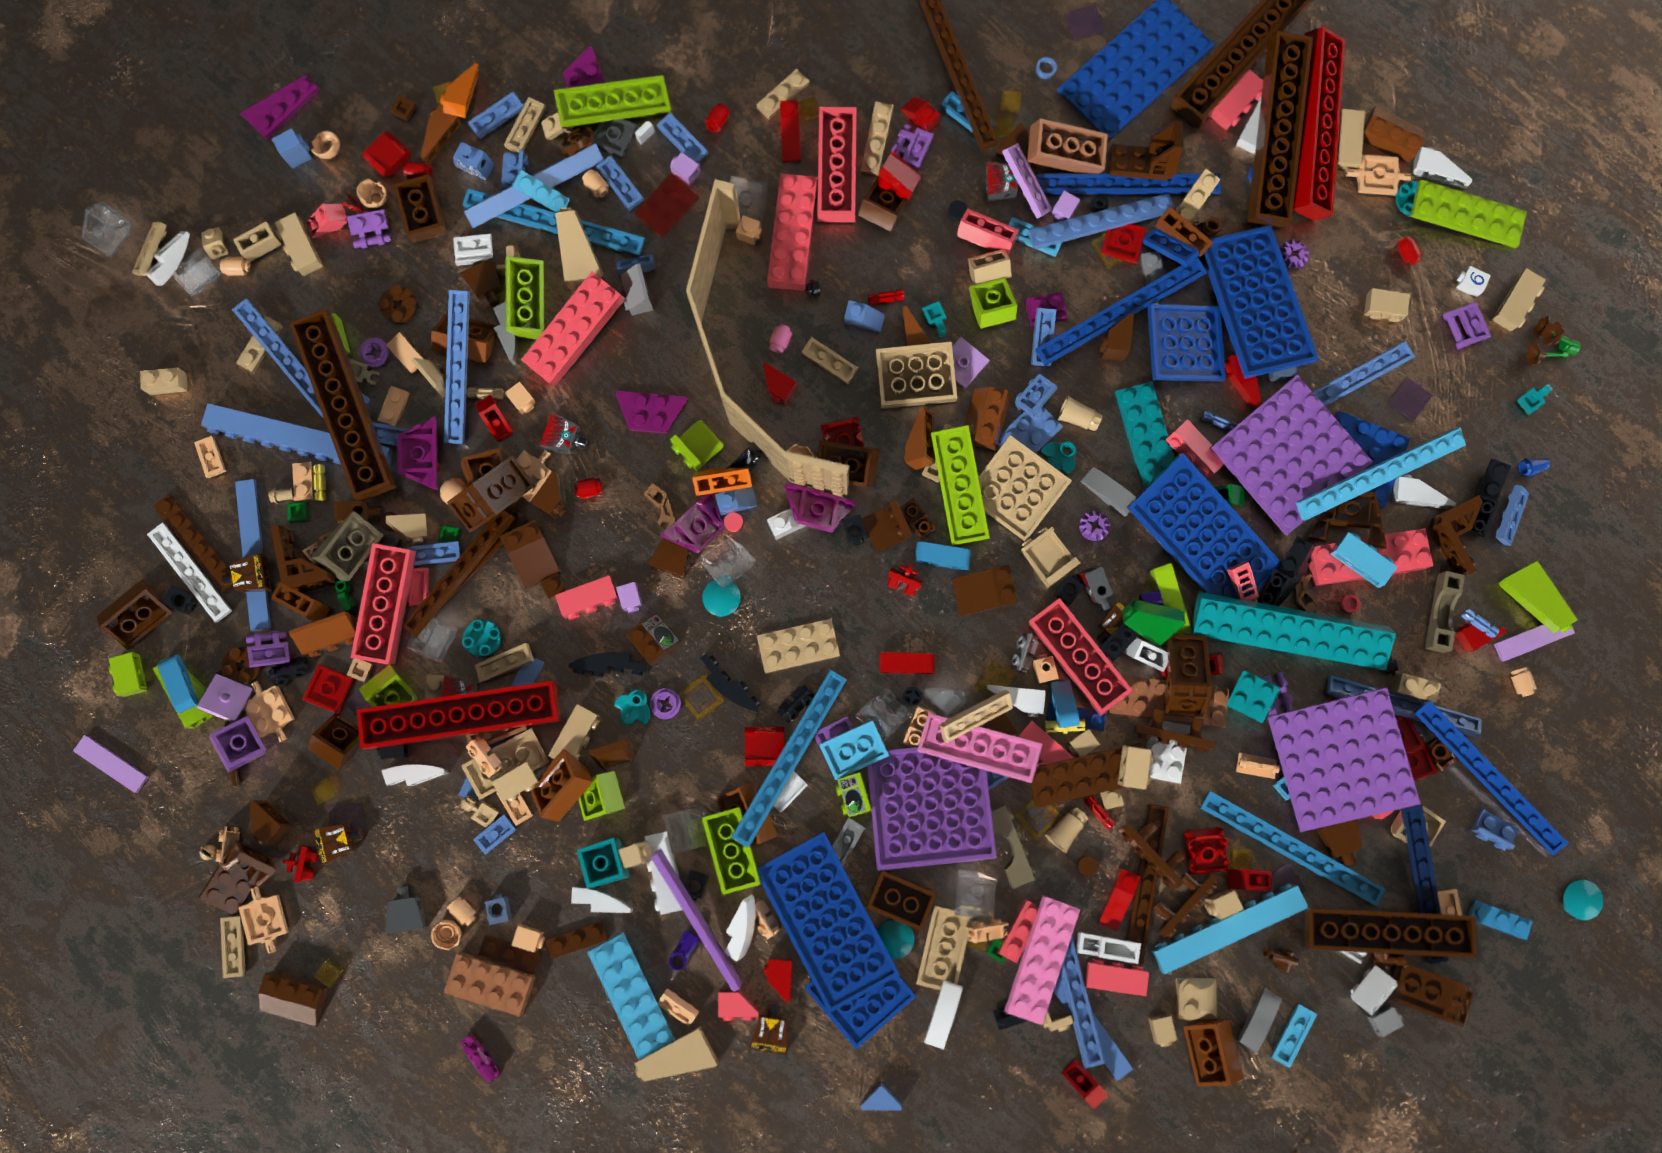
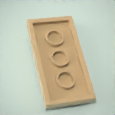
(798, 646)
(509, 753)
(943, 948)

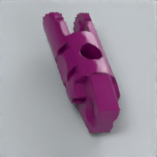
(480, 1058)

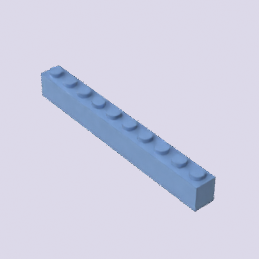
(273, 432)

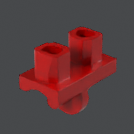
(912, 582)
(304, 855)

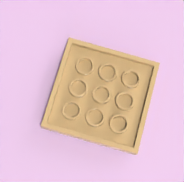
(1020, 488)

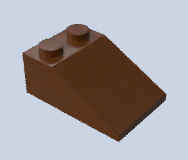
(882, 206)
(860, 459)
(530, 554)
(984, 590)

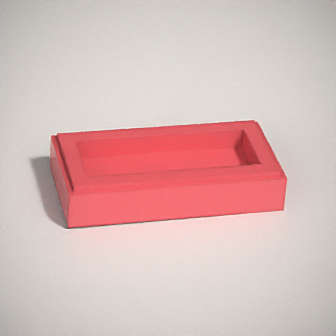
(419, 586)

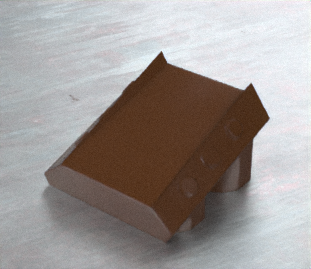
(613, 754)

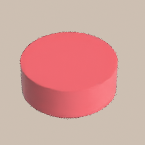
(733, 522)
(1349, 603)

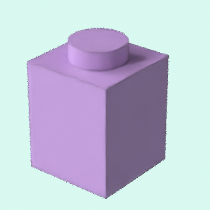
(685, 168)
(1065, 207)
(629, 597)

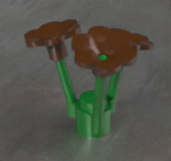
(1552, 335)

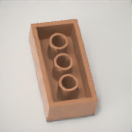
(1067, 147)
(490, 983)

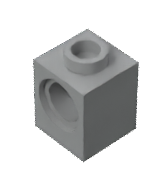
(1386, 1020)

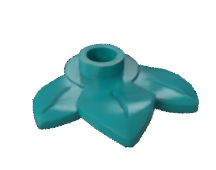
(1058, 458)
(632, 710)

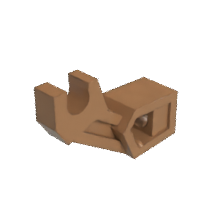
(667, 513)
(1300, 591)

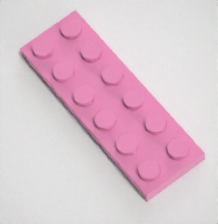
(983, 750)
(1042, 960)

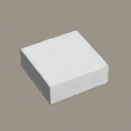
(644, 132)

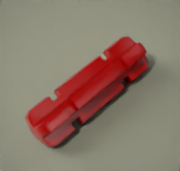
(885, 297)
(1100, 812)

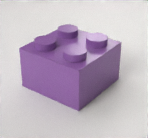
(237, 744)

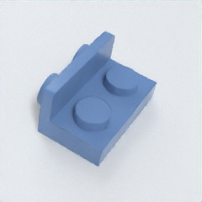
(511, 166)
(1035, 395)
(1494, 829)

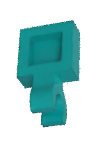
(935, 315)
(1533, 399)

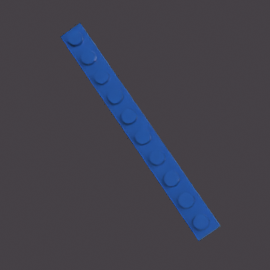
(1117, 185)
(1115, 313)
(1490, 777)

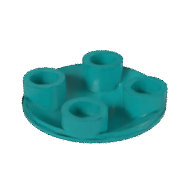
(1405, 196)
(721, 601)
(481, 638)
(1582, 899)
(897, 938)

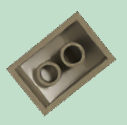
(347, 547)

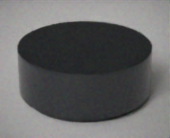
(957, 209)

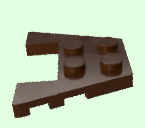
(1357, 512)

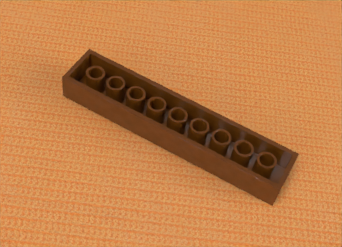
(1235, 58)
(1280, 129)
(342, 405)

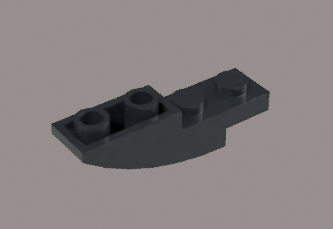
(1489, 491)
(1289, 574)
(600, 664)
(733, 691)

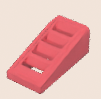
(1235, 579)

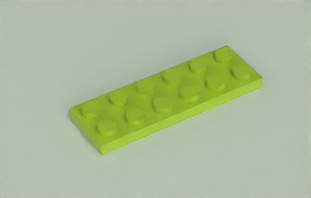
(612, 101)
(1468, 213)
(960, 485)

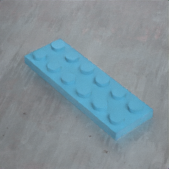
(630, 995)

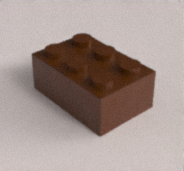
(420, 208)
(901, 900)

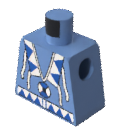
(470, 160)

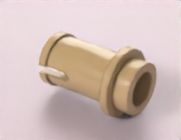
(280, 495)

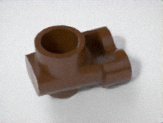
(1211, 222)
(1443, 756)
(1284, 960)
(1384, 961)

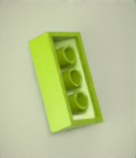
(525, 297)
(731, 859)

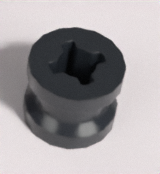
(912, 696)

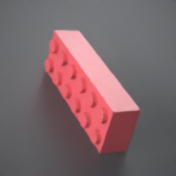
(837, 164)
(792, 232)
(573, 329)
(1407, 550)
(383, 604)
(1080, 657)

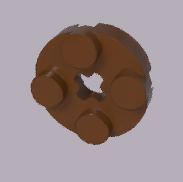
(576, 140)
(394, 295)
(231, 670)

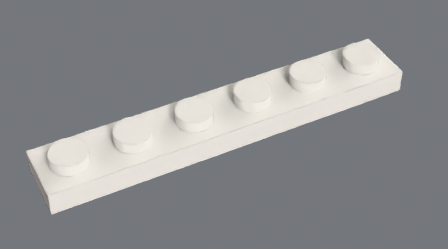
(189, 572)

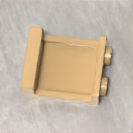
(1048, 556)

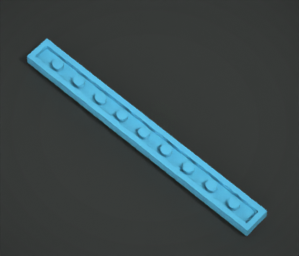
(1380, 473)

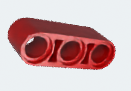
(907, 663)

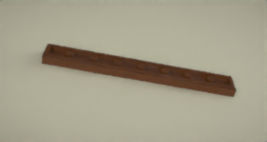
(458, 573)
(1145, 892)

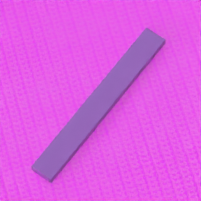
(696, 919)

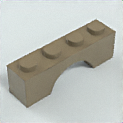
(1440, 629)
(1018, 870)

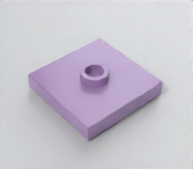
(967, 362)
(225, 698)

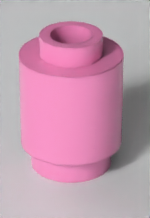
(780, 338)

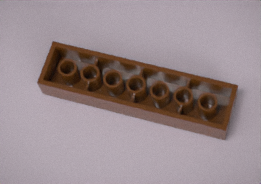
(1390, 933)

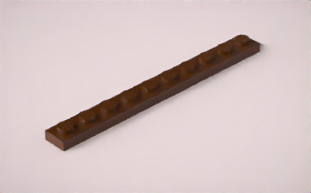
(959, 74)

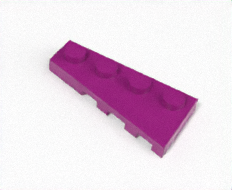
(279, 107)

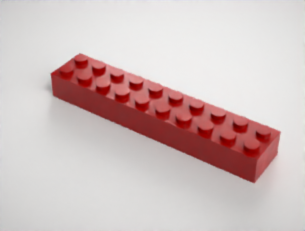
(1320, 126)
(458, 715)

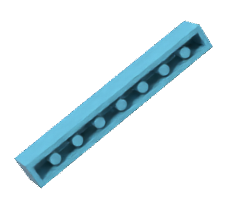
(1222, 932)

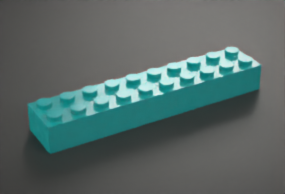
(1292, 631)

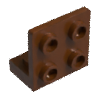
(887, 527)

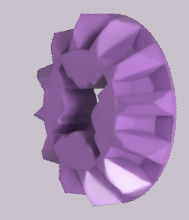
(1294, 262)
(367, 348)
(1085, 527)
(656, 705)

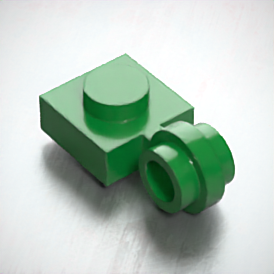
(347, 603)

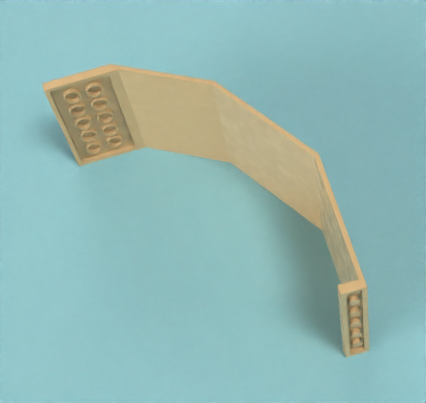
(798, 469)

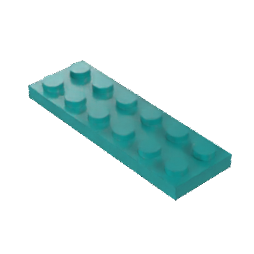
(1145, 430)

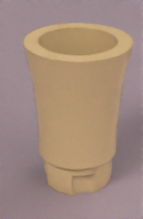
(1079, 414)
(1067, 829)

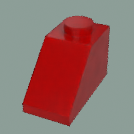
(921, 114)
(779, 385)
(493, 418)
(1473, 638)
(1249, 879)
(780, 976)
(1084, 1084)

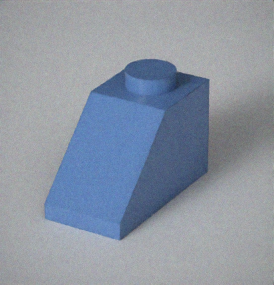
(863, 317)
(736, 500)

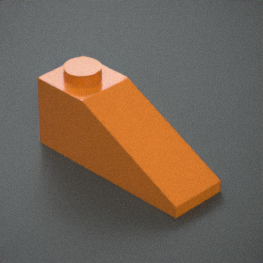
(459, 93)
(721, 480)

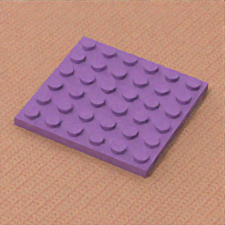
(1289, 452)
(1343, 760)
(928, 811)

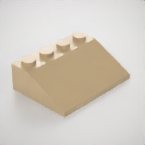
(916, 375)

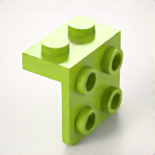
(697, 445)

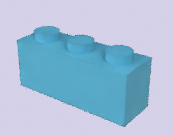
(1364, 559)

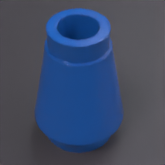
(1533, 466)

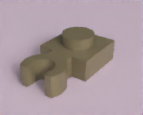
(361, 373)

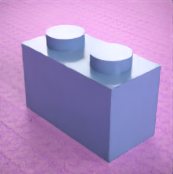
(292, 148)

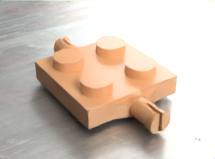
(1378, 175)
(535, 470)
(268, 711)
(263, 919)

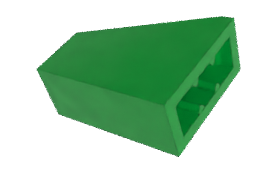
(1153, 621)

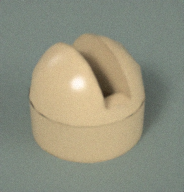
(210, 849)

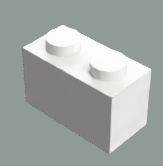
(1148, 654)
(1373, 990)

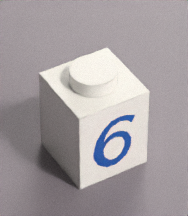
(1472, 281)

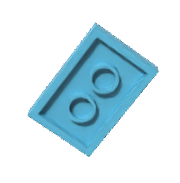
(854, 749)

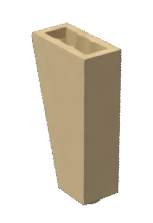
(575, 247)
(681, 1056)

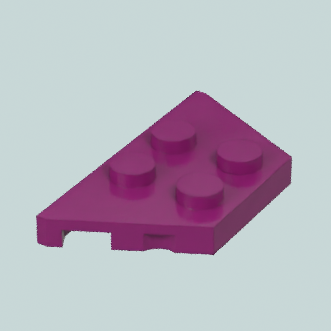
(584, 70)
(650, 411)
(419, 453)
(816, 507)
(697, 525)

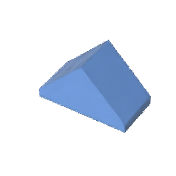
(880, 1099)

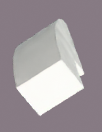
(169, 258)
(412, 774)
(599, 900)
(741, 929)
(1107, 947)
(943, 1014)

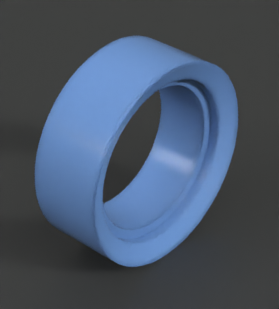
(1044, 75)

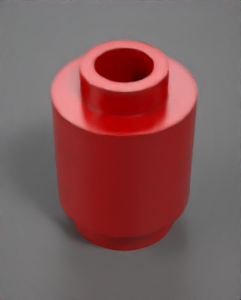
(717, 117)
(417, 169)
(1409, 250)
(588, 488)

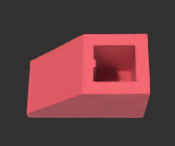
(326, 220)
(735, 1004)

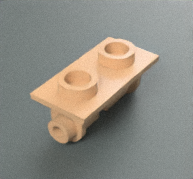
(488, 764)
(1257, 765)
(227, 838)
(765, 924)
(994, 928)

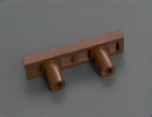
(1184, 741)
(1156, 863)
(1173, 918)

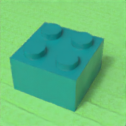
(1254, 696)
(602, 863)

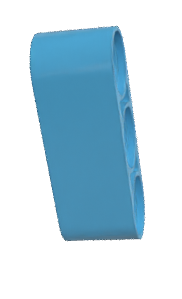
(942, 555)
(178, 683)
(1064, 703)

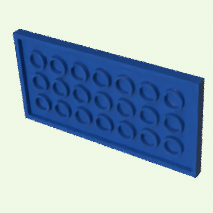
(1135, 68)
(1258, 302)
(1201, 529)
(827, 922)

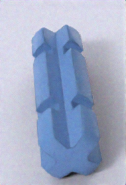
(1218, 421)
(1481, 623)

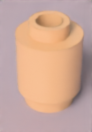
(595, 183)
(235, 266)
(1523, 682)
(462, 912)

